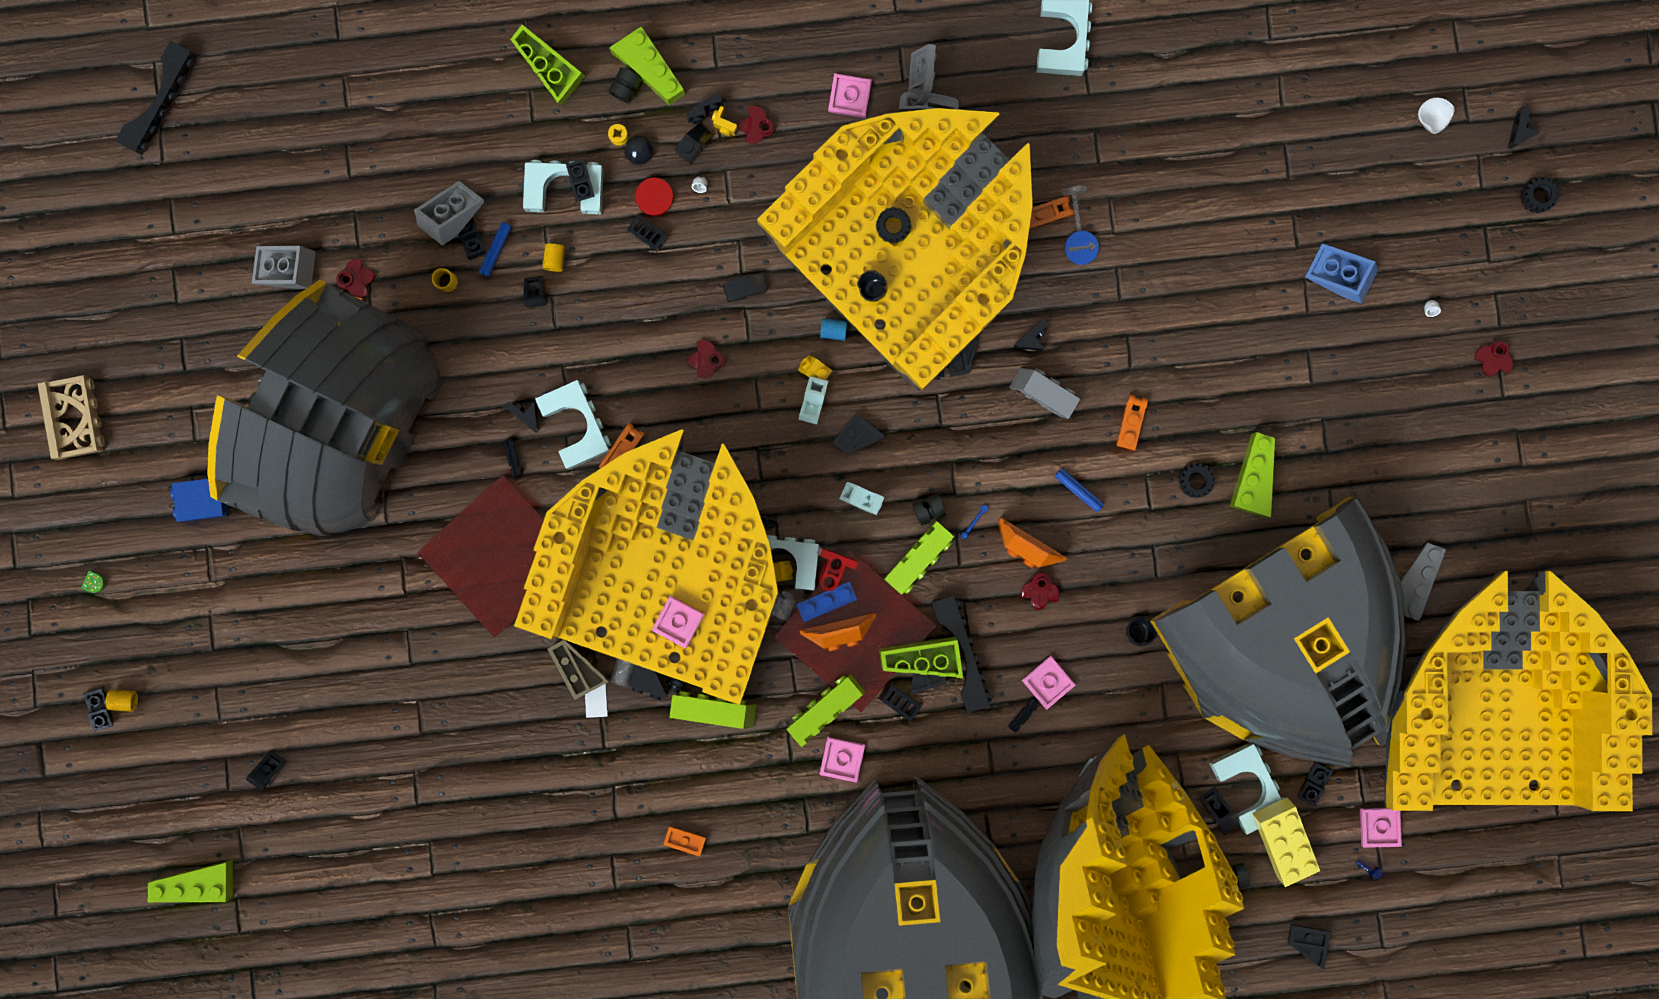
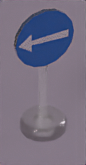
(1081, 245)

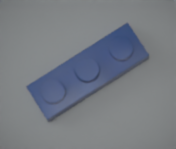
(826, 602)

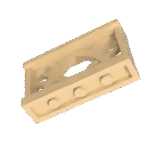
(51, 415)

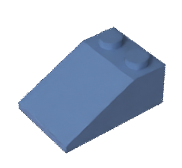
(1342, 272)

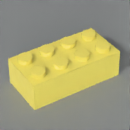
(1286, 842)

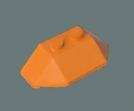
(1027, 547)
(840, 632)

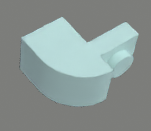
(813, 400)
(861, 498)

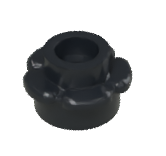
(676, 685)

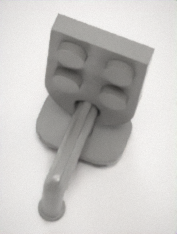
(921, 83)

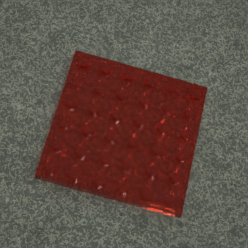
(488, 554)
(895, 624)

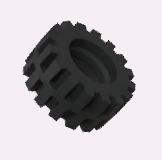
(1530, 201)
(896, 213)
(1208, 483)

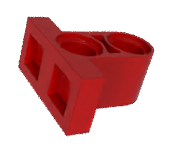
(835, 573)

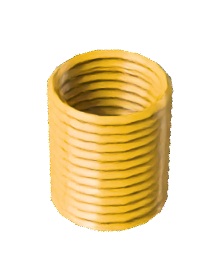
(553, 257)
(436, 278)
(121, 700)

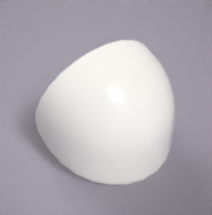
(1435, 114)

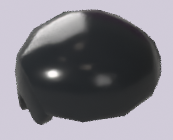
(638, 150)
(872, 286)
(1140, 632)

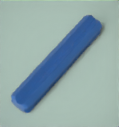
(495, 249)
(1079, 490)

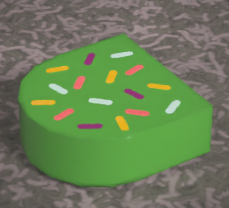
(93, 582)

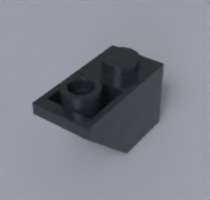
(647, 681)

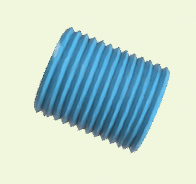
(833, 329)

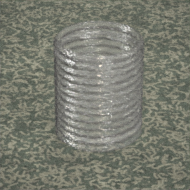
(622, 672)

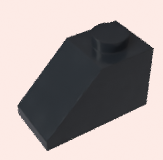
(693, 143)
(1219, 811)

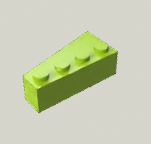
(644, 60)
(554, 71)
(1255, 478)
(919, 557)
(928, 657)
(825, 709)
(712, 711)
(202, 884)

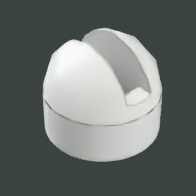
(699, 184)
(1432, 308)

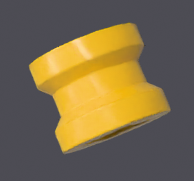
(616, 137)

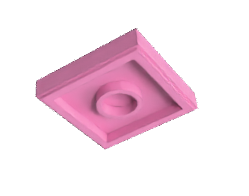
(849, 95)
(678, 621)
(1048, 682)
(842, 759)
(1380, 827)

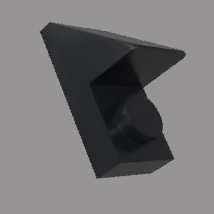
(1519, 131)
(534, 292)
(1029, 341)
(529, 418)
(266, 771)

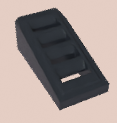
(660, 241)
(886, 693)

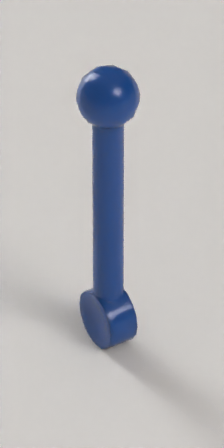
(983, 509)

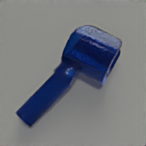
(1374, 873)

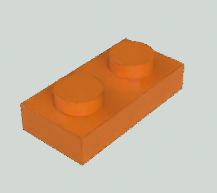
(684, 841)

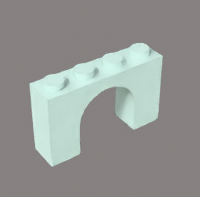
(1071, 60)
(540, 174)
(594, 442)
(805, 557)
(1248, 759)

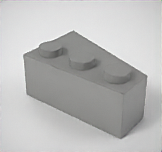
(1045, 392)

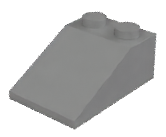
(448, 212)
(283, 266)

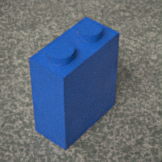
(194, 502)

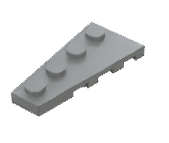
(1419, 580)

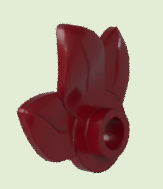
(753, 125)
(358, 277)
(703, 359)
(1492, 360)
(1040, 593)

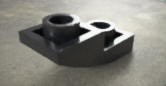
(698, 113)
(580, 180)
(472, 240)
(744, 287)
(98, 714)
(1314, 783)

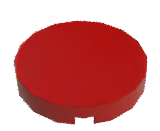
(654, 196)

